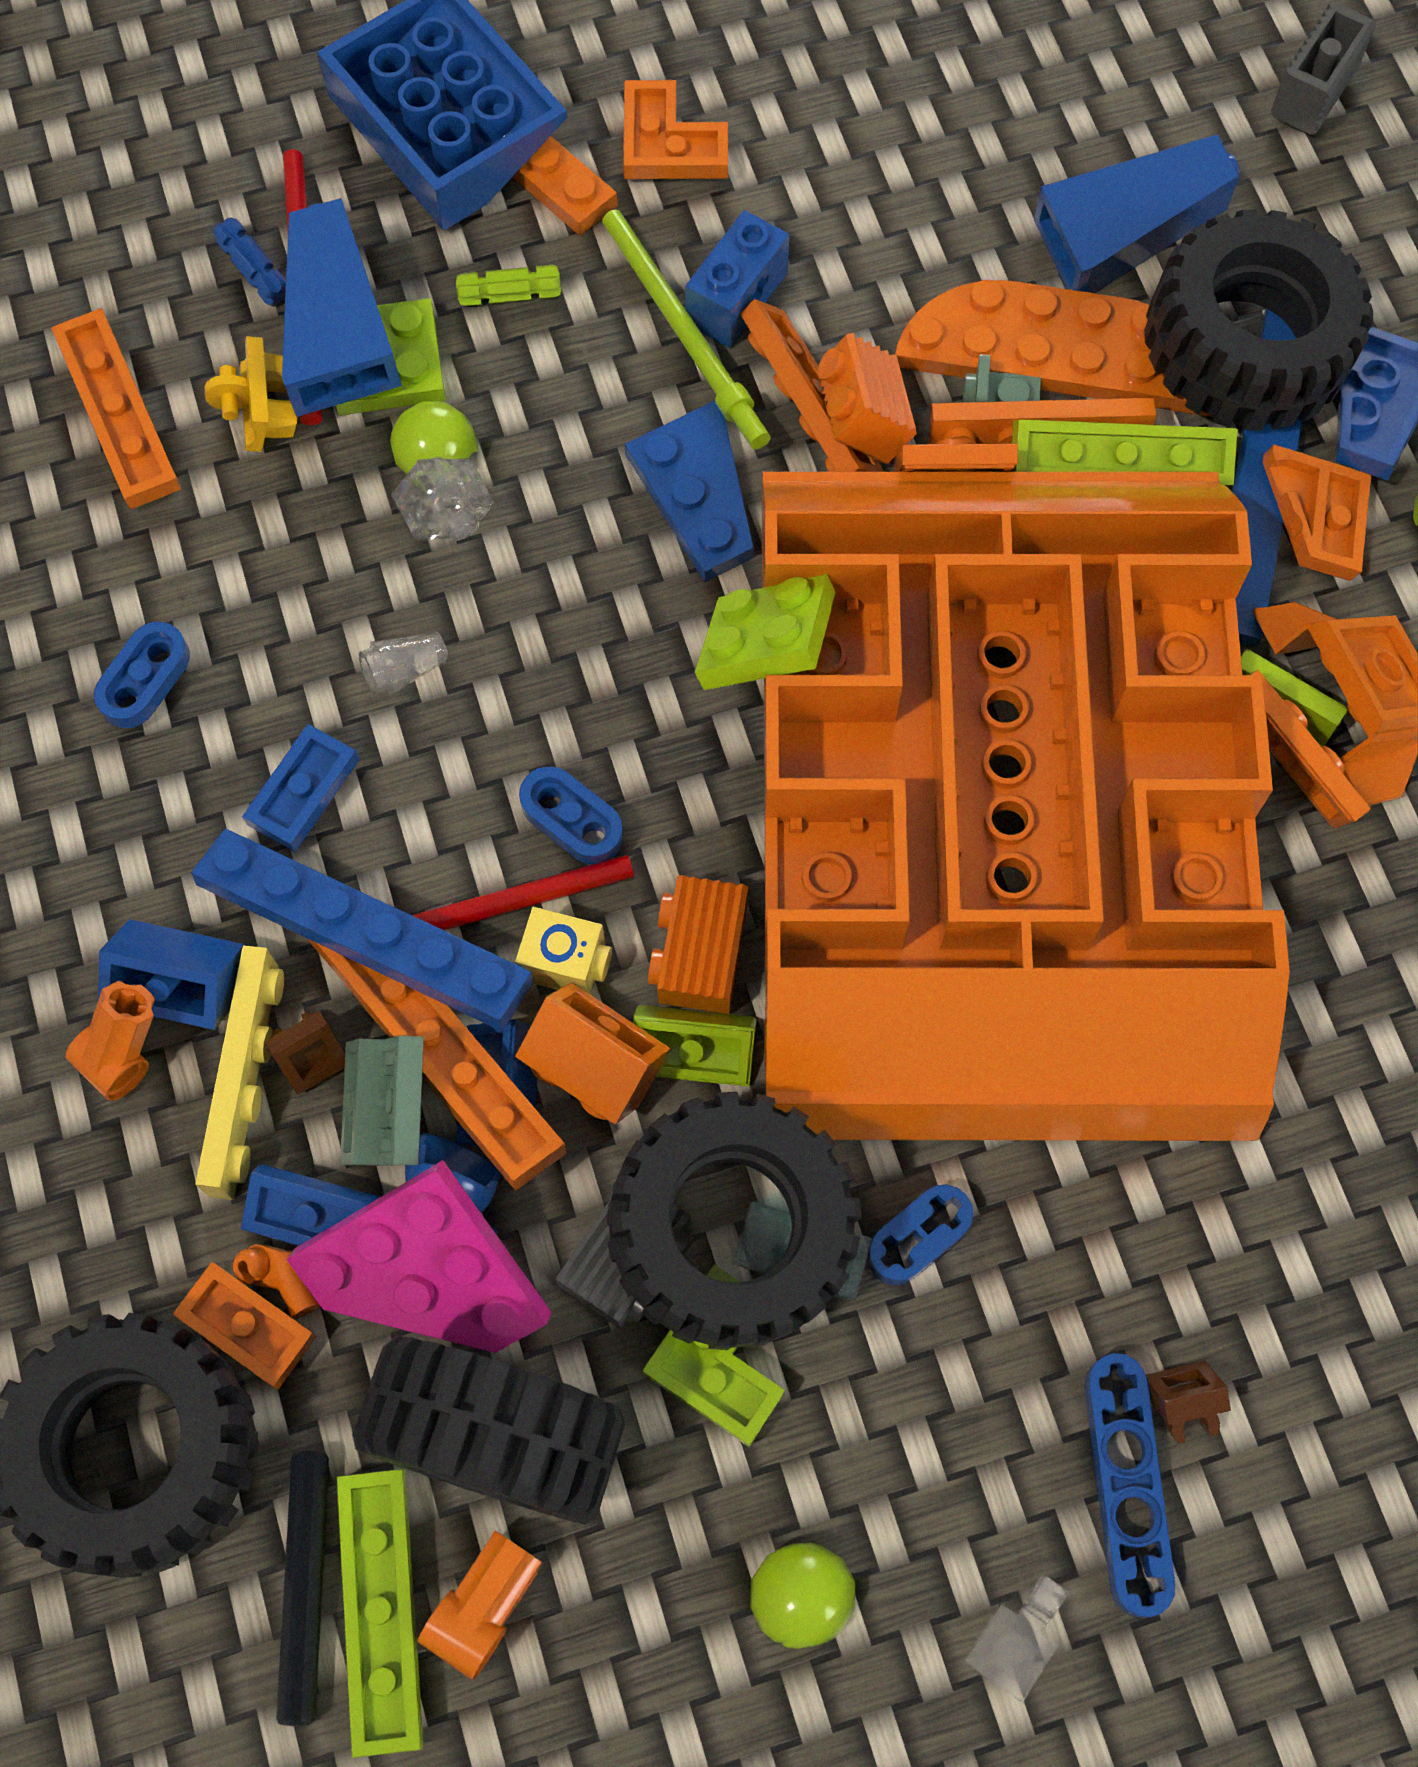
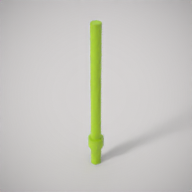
(730, 396)

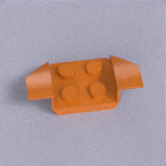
(1379, 679)

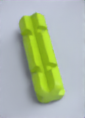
(508, 285)

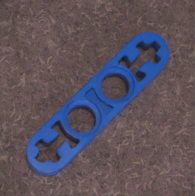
(1140, 1483)

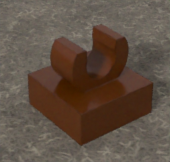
(307, 1051)
(1188, 1394)

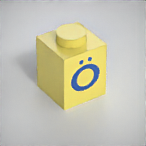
(563, 950)

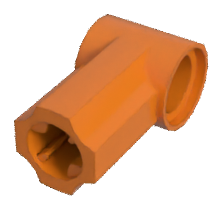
(111, 1046)
(472, 1618)

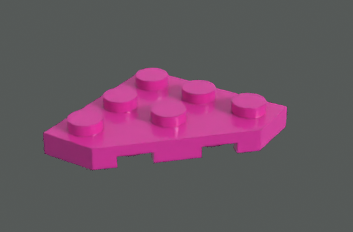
(424, 1267)

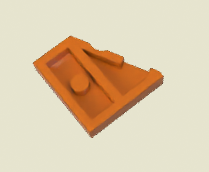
(1321, 510)

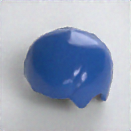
(471, 1170)

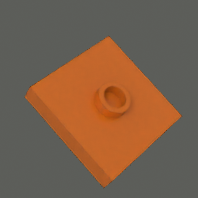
(956, 456)

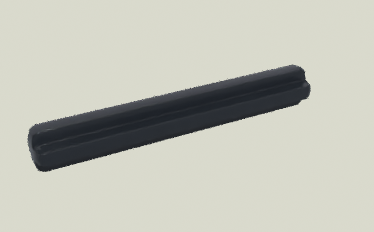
(302, 1589)

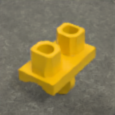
(248, 392)

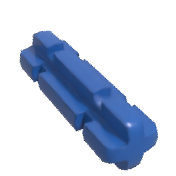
(251, 261)

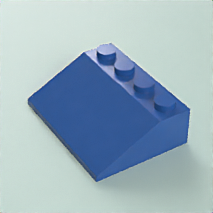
(441, 102)

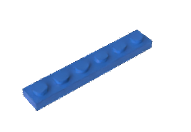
(364, 929)

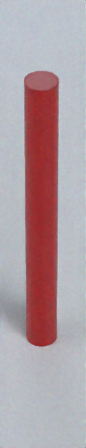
(529, 894)

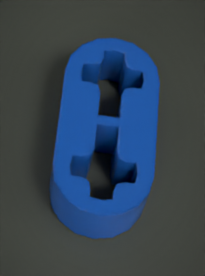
(910, 1223)

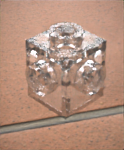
(442, 499)

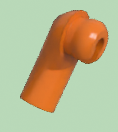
(268, 1268)

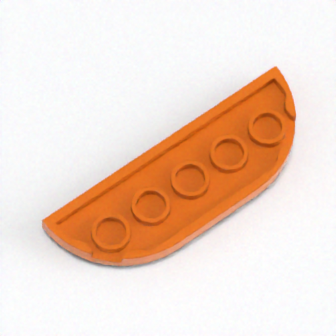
(1064, 336)

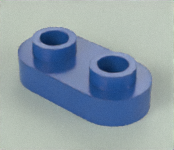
(137, 675)
(573, 817)

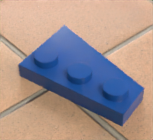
(1378, 405)
(696, 488)

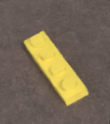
(235, 1094)

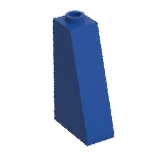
(1132, 210)
(331, 319)

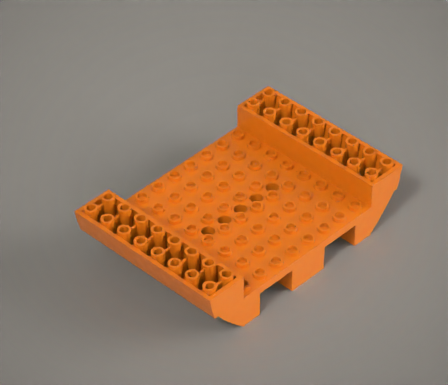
(1138, 963)

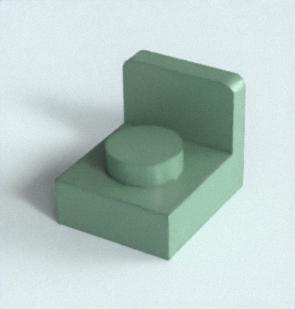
(998, 386)

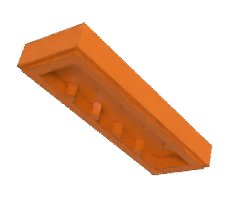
(1311, 766)

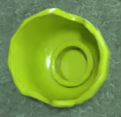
(430, 432)
(802, 1595)

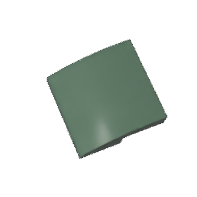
(382, 1102)

